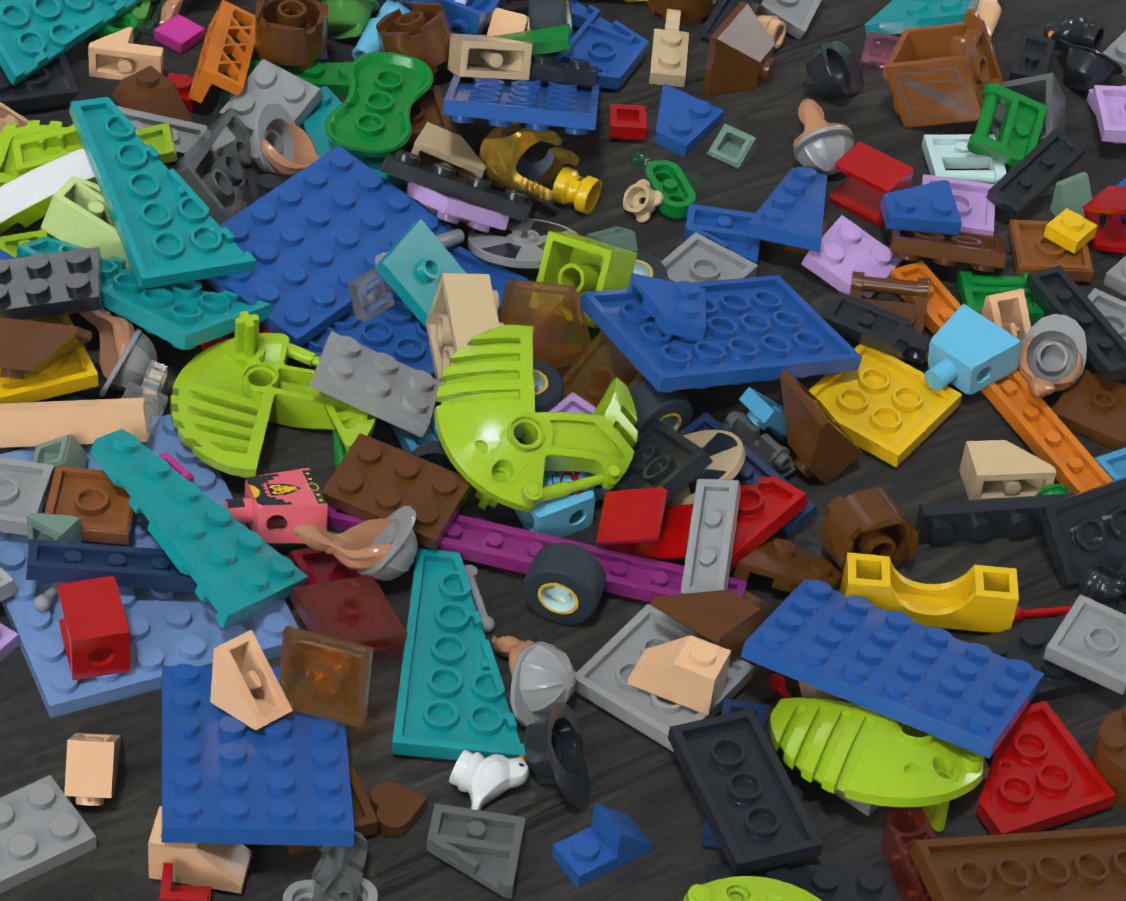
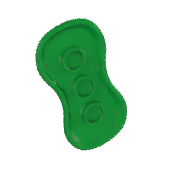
(378, 105)

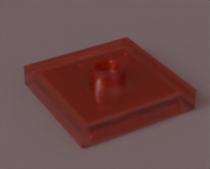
(350, 611)

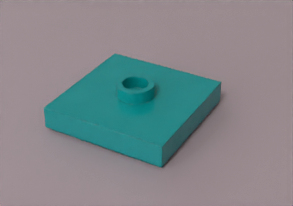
(415, 268)

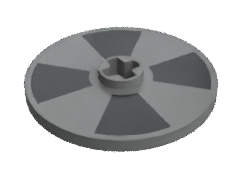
(516, 246)

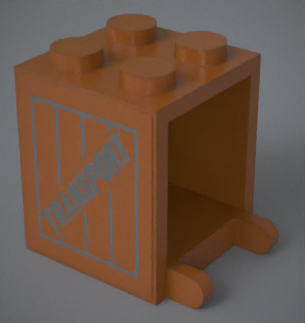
(942, 72)

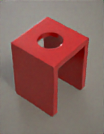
(870, 177)
(1113, 203)
(640, 526)
(94, 628)

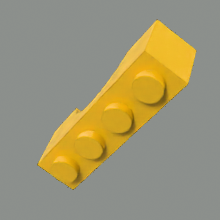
(977, 601)

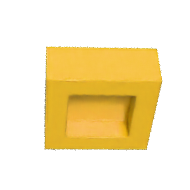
(1070, 230)

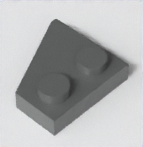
(478, 844)

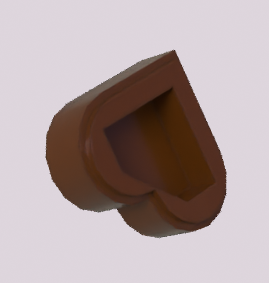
(396, 807)

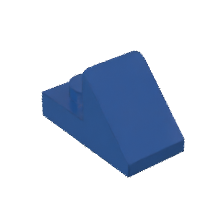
(602, 847)

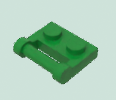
(1018, 129)
(976, 287)

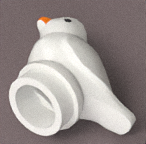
(487, 776)

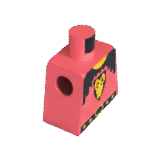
(279, 503)

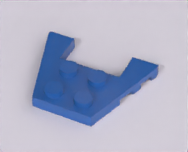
(605, 44)

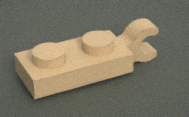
(669, 52)

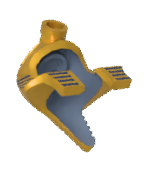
(507, 167)

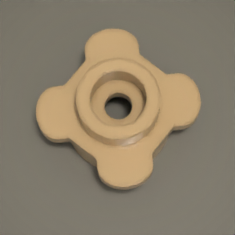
(634, 196)

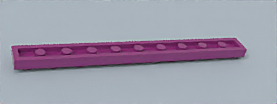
(515, 549)

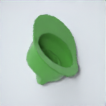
(348, 17)

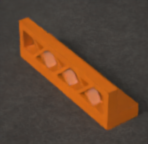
(217, 45)

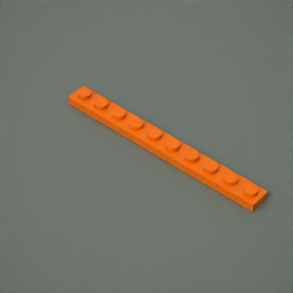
(1015, 401)

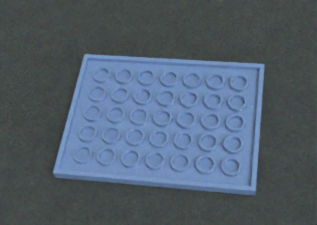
(162, 624)

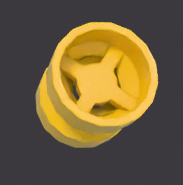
(576, 190)

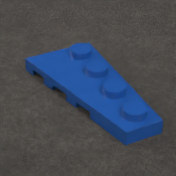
(793, 211)

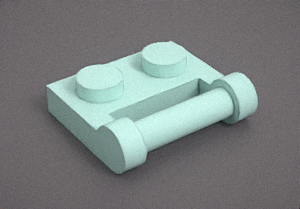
(951, 152)

